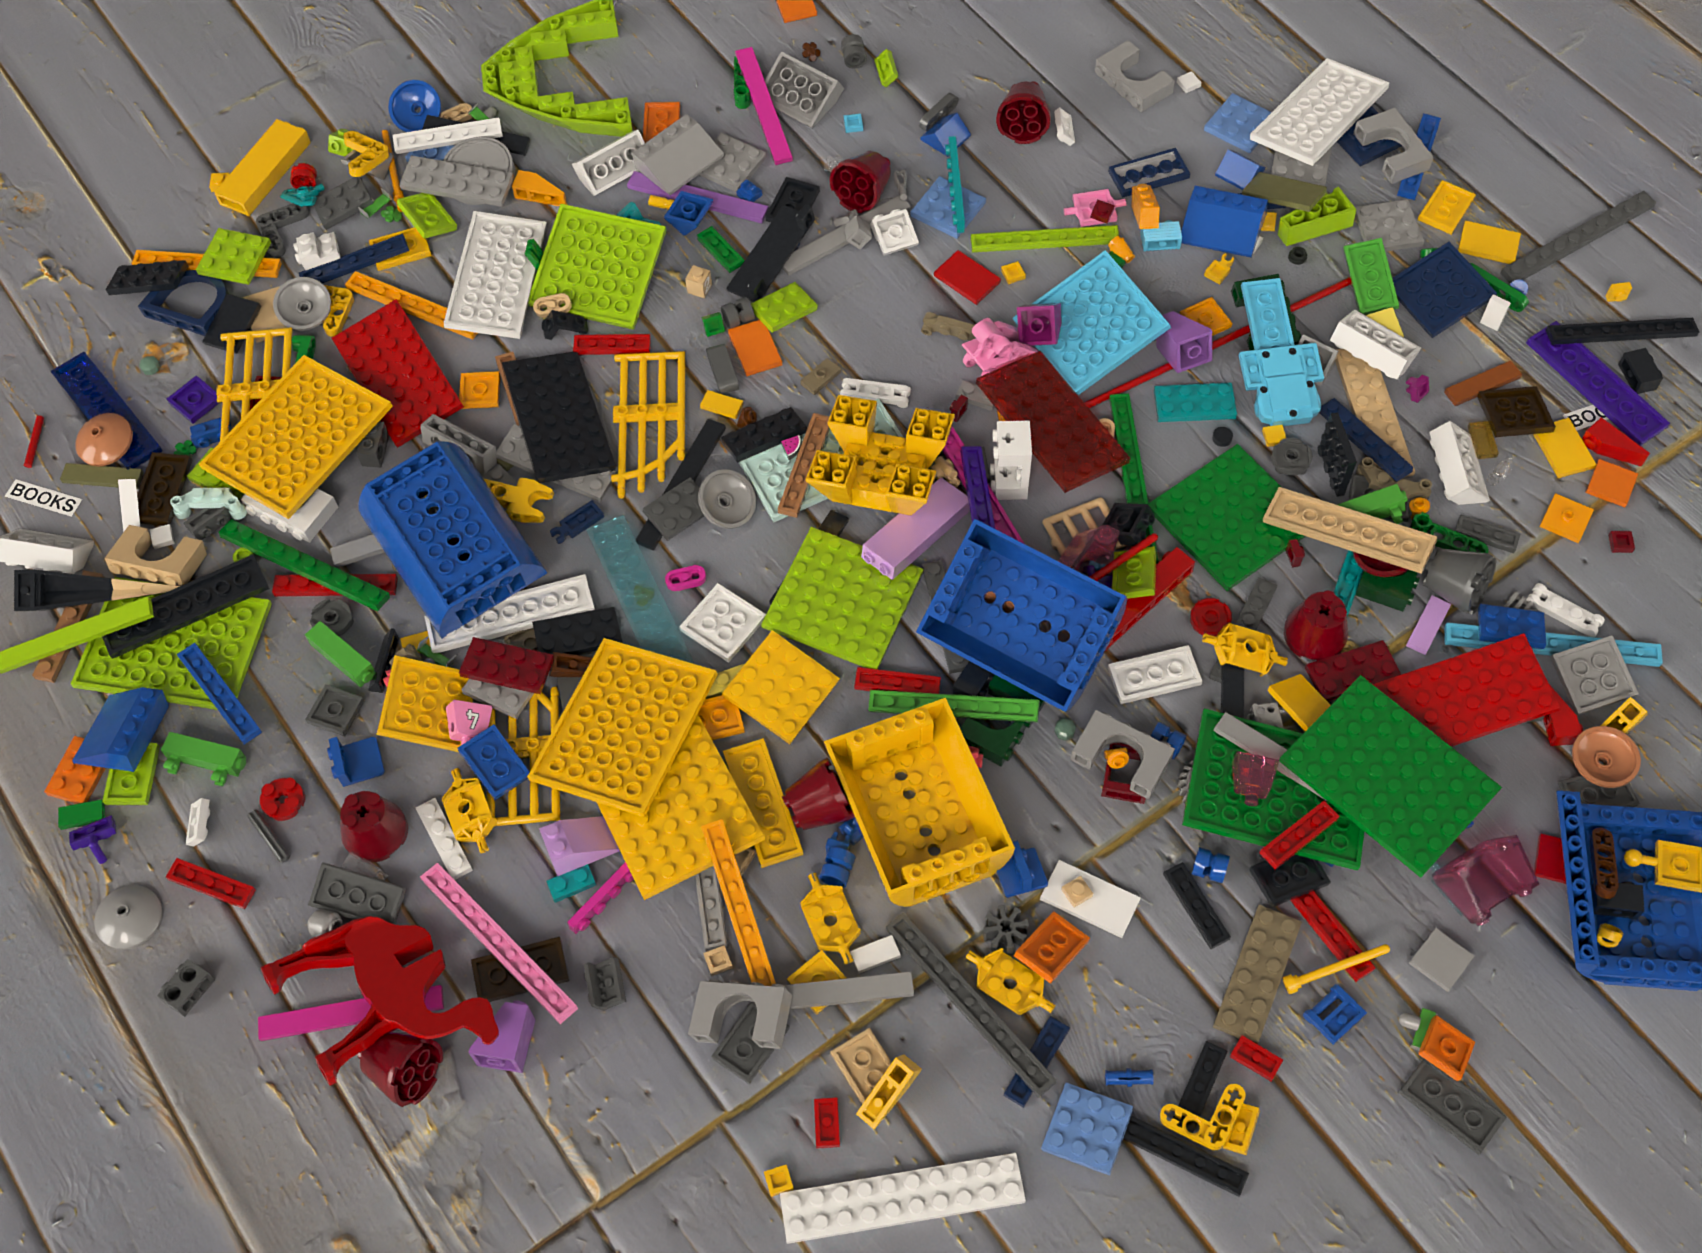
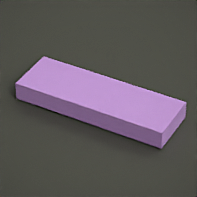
(1428, 625)

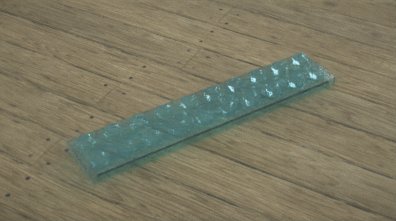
(637, 589)

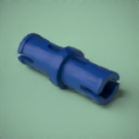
(1133, 1077)

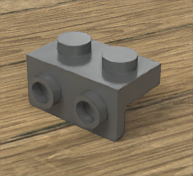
(207, 522)
(605, 984)

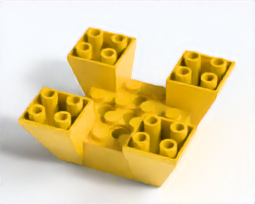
(878, 467)

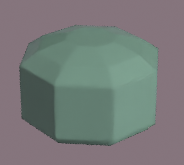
(149, 365)
(1065, 729)

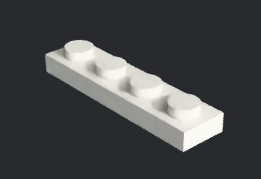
(444, 839)

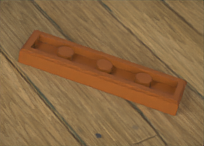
(1484, 381)

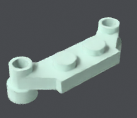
(208, 499)

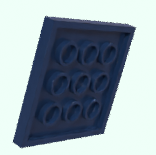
(1441, 289)

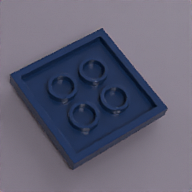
(1367, 153)

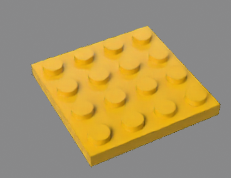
(780, 687)
(418, 702)

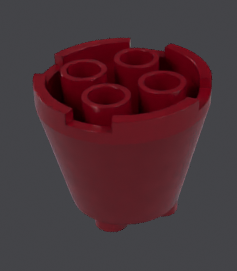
(1024, 113)
(860, 180)
(1317, 626)
(818, 798)
(372, 826)
(402, 1066)

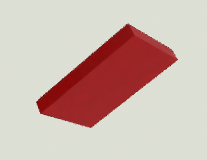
(967, 277)
(1550, 859)

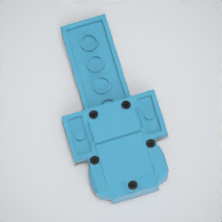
(1277, 367)

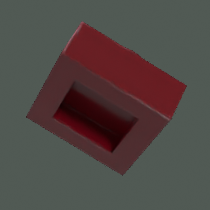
(1102, 211)
(959, 407)
(1621, 542)
(1295, 553)

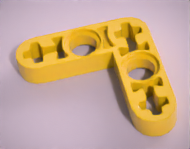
(371, 155)
(344, 302)
(1205, 1126)

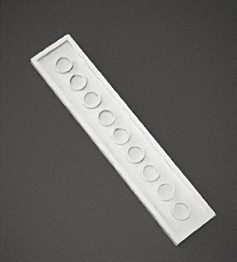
(902, 1198)

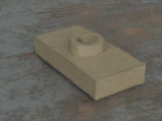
(820, 376)

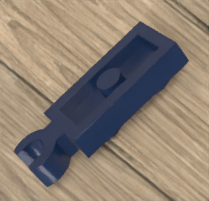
(578, 521)

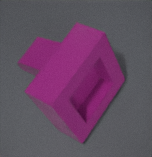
(1418, 387)

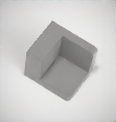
(857, 232)

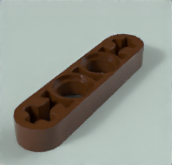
(1607, 863)

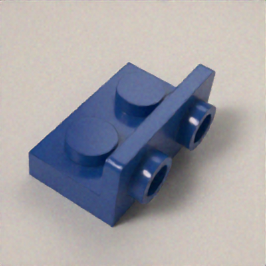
(207, 433)

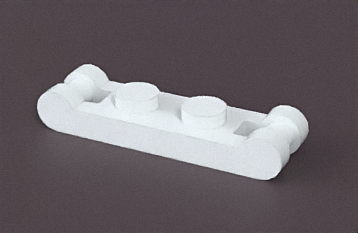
(876, 390)
(1565, 611)

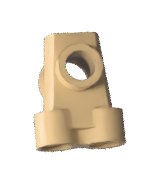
(945, 470)

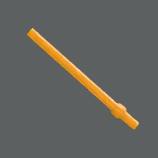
(398, 193)

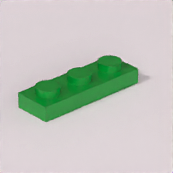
(720, 249)

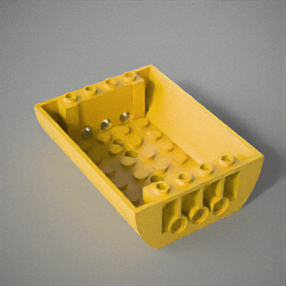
(947, 800)

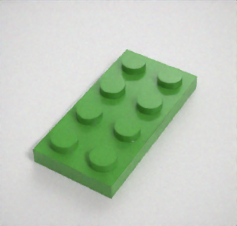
(1370, 276)

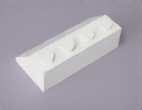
(609, 164)
(1375, 344)
(1458, 465)
(44, 551)

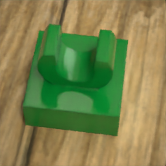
(713, 324)

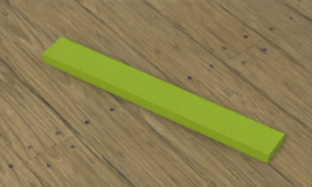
(1043, 238)
(76, 634)

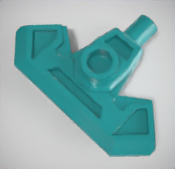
(303, 195)

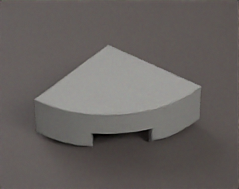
(845, 219)

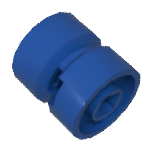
(1175, 738)
(1210, 865)
(837, 867)

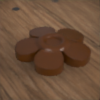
(810, 51)

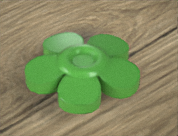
(391, 214)

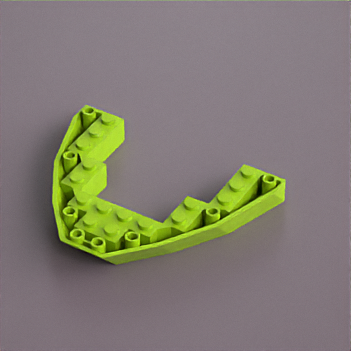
(513, 77)

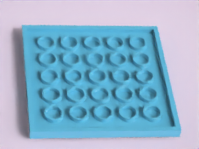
(1102, 322)

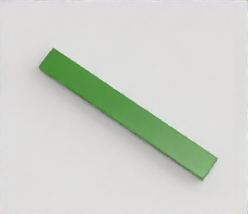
(961, 705)

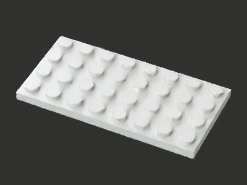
(1319, 111)
(494, 276)

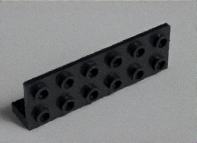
(771, 252)

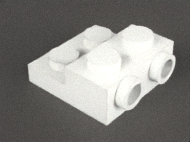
(894, 231)
(316, 251)

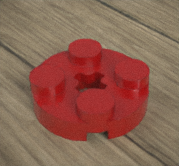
(278, 788)

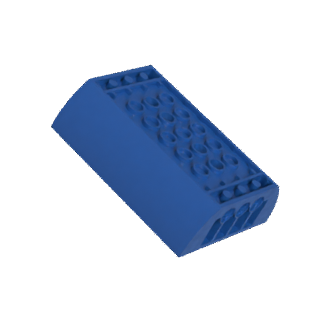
(418, 542)
(1013, 642)

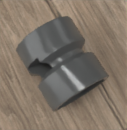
(853, 51)
(737, 312)

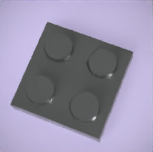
(335, 710)

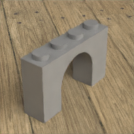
(1138, 93)
(1392, 126)
(1105, 730)
(716, 998)

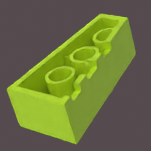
(1329, 215)

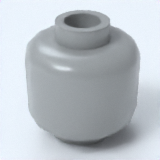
(323, 921)

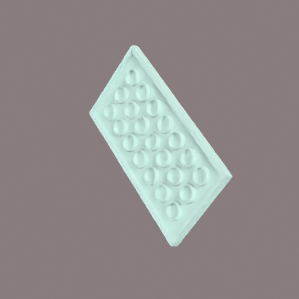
(771, 468)

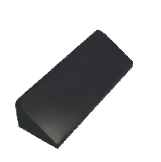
(386, 653)

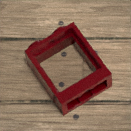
(1116, 789)

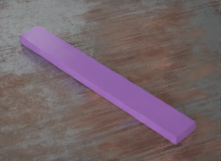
(721, 203)

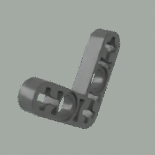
(272, 226)

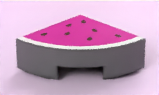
(791, 446)

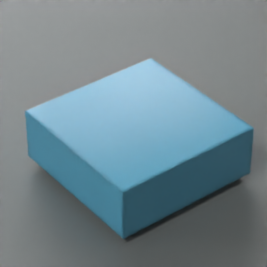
(853, 123)

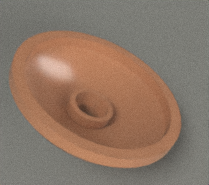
(104, 439)
(1611, 747)

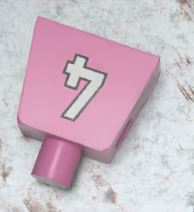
(467, 719)

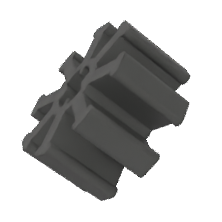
(996, 925)

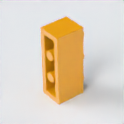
(1145, 206)

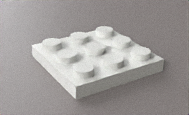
(722, 622)

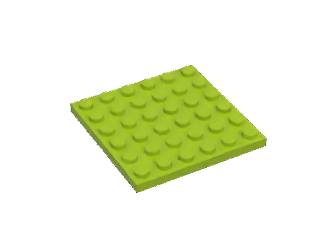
(599, 263)
(840, 600)

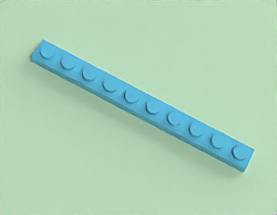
(1632, 652)

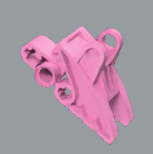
(994, 346)

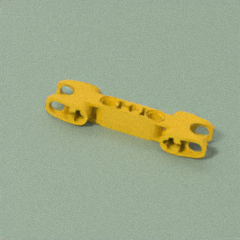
(520, 498)

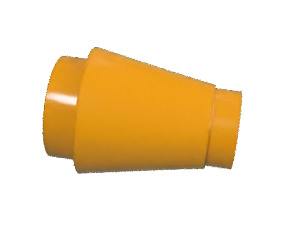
(1120, 247)

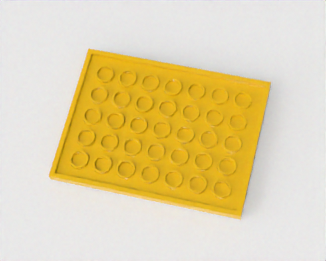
(295, 436)
(623, 727)
(669, 840)

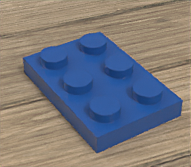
(1501, 623)
(494, 762)

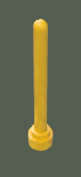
(1293, 983)

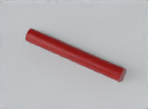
(34, 441)

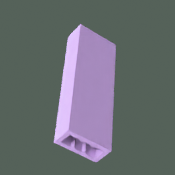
(909, 536)

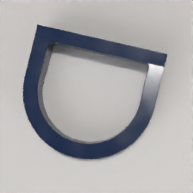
(152, 309)

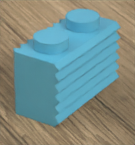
(1165, 237)

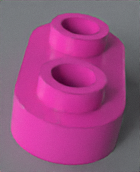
(685, 578)

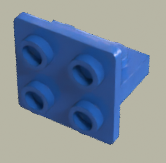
(1022, 872)

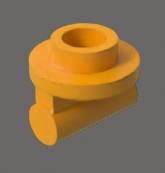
(1418, 506)
(1116, 757)

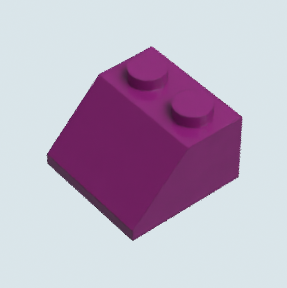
(1039, 323)

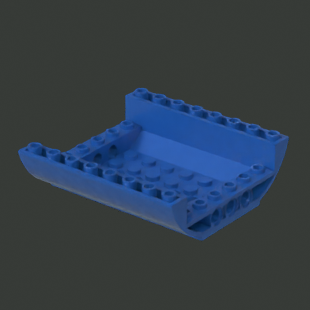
(1671, 912)

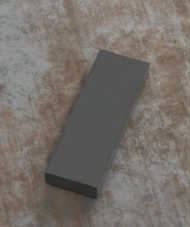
(1488, 533)

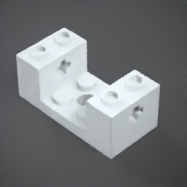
(1011, 460)

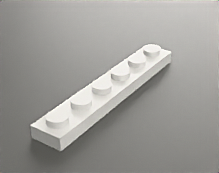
(446, 135)

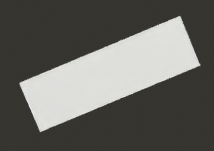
(129, 503)

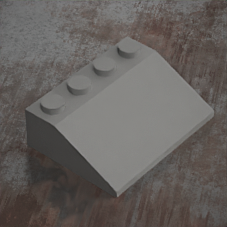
(801, 90)
(677, 155)

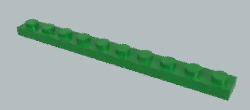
(1126, 437)
(304, 565)

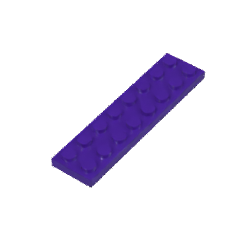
(1601, 387)

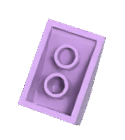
(578, 842)

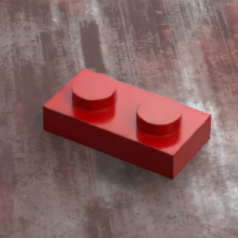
(1256, 1058)
(826, 1122)

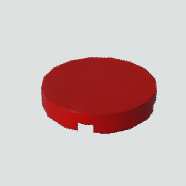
(1210, 616)

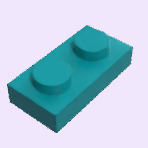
(571, 883)

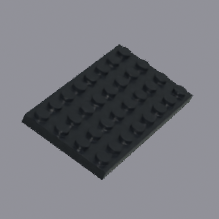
(558, 417)

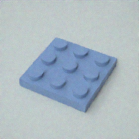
(1236, 121)
(936, 211)
(1087, 1128)

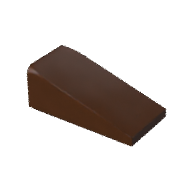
(569, 665)

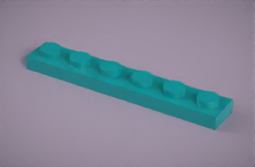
(955, 190)

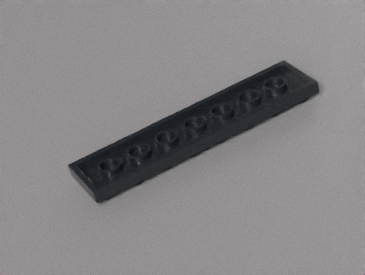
(190, 604)

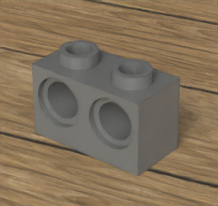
(373, 446)
(190, 991)

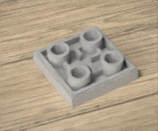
(1441, 959)

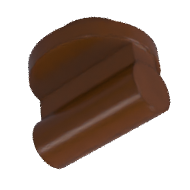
(746, 417)

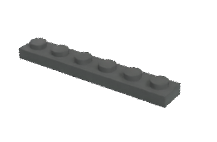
(933, 575)
(1251, 614)

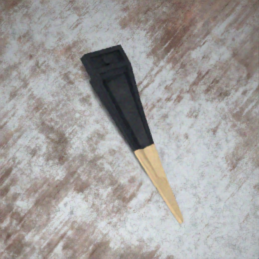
(54, 590)

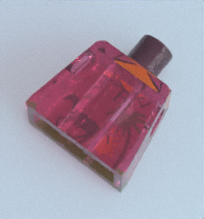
(1253, 776)

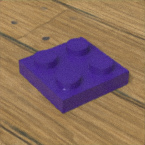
(193, 399)

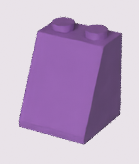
(1185, 343)
(511, 1046)

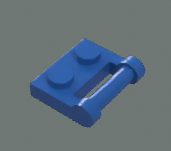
(1340, 1020)

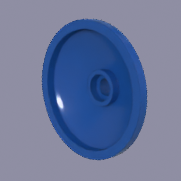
(407, 99)

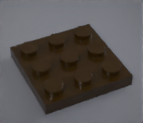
(1516, 411)

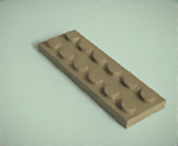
(1257, 974)

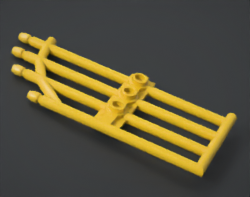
(250, 390)
(649, 412)
(530, 748)

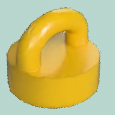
(1611, 933)

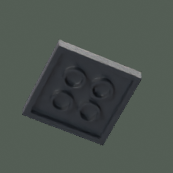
(1337, 455)

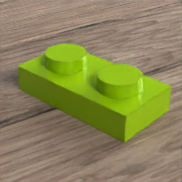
(886, 68)

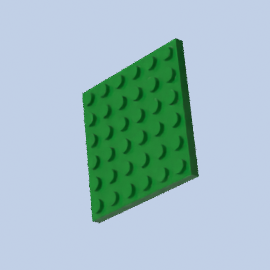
(1221, 516)

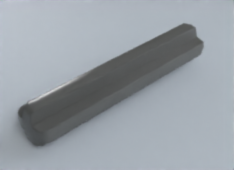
(268, 836)

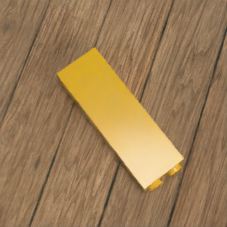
(262, 167)

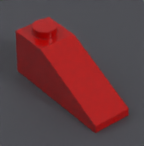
(1612, 443)
(1562, 726)

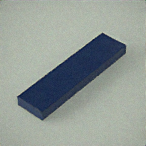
(1044, 1050)

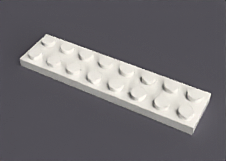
(518, 613)

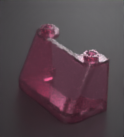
(1091, 544)
(1486, 877)

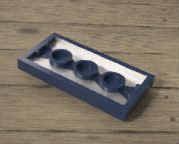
(1153, 170)

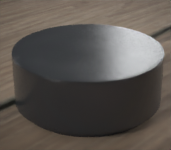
(1222, 436)

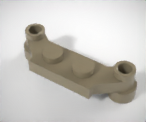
(947, 326)
(1380, 479)

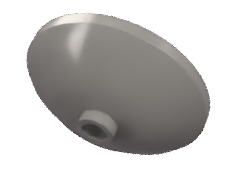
(295, 296)
(736, 494)
(134, 926)

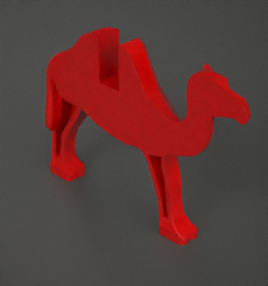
(394, 992)

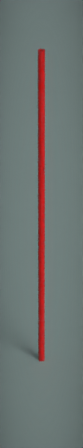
(1215, 344)

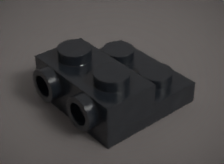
(1131, 521)

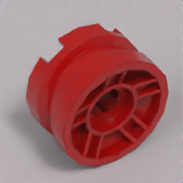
(303, 175)

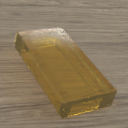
(1483, 440)

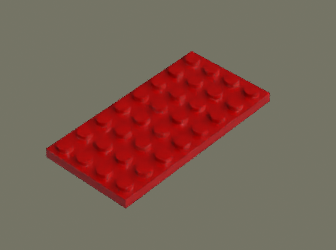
(396, 364)
(1475, 691)

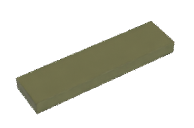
(99, 476)

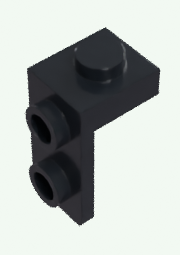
(565, 321)

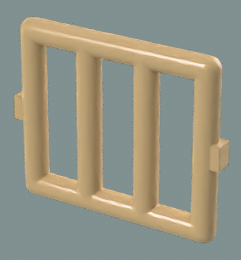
(1065, 516)

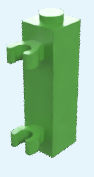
(1380, 503)
(340, 654)
(203, 754)

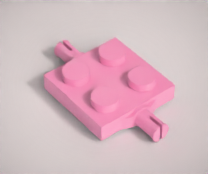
(1085, 203)

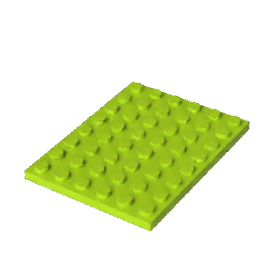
(223, 637)

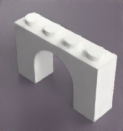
(304, 522)

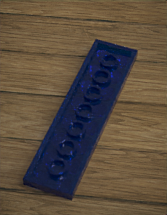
(96, 396)

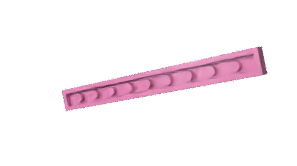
(499, 943)

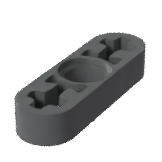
(941, 109)

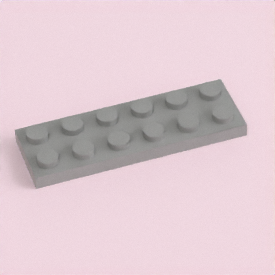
(456, 181)
(515, 452)

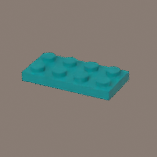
(1195, 402)

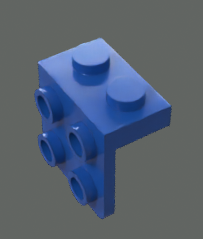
(355, 760)

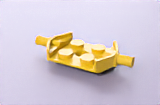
(1231, 648)
(478, 820)
(825, 902)
(997, 968)

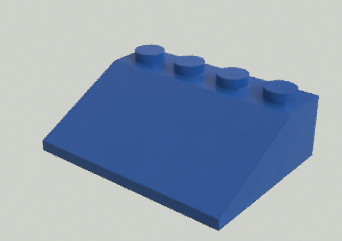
(1223, 221)
(123, 729)

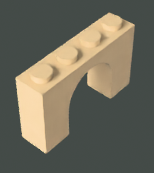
(173, 570)

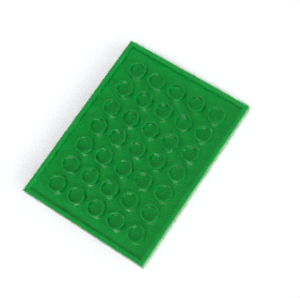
(1390, 775)
(1217, 809)

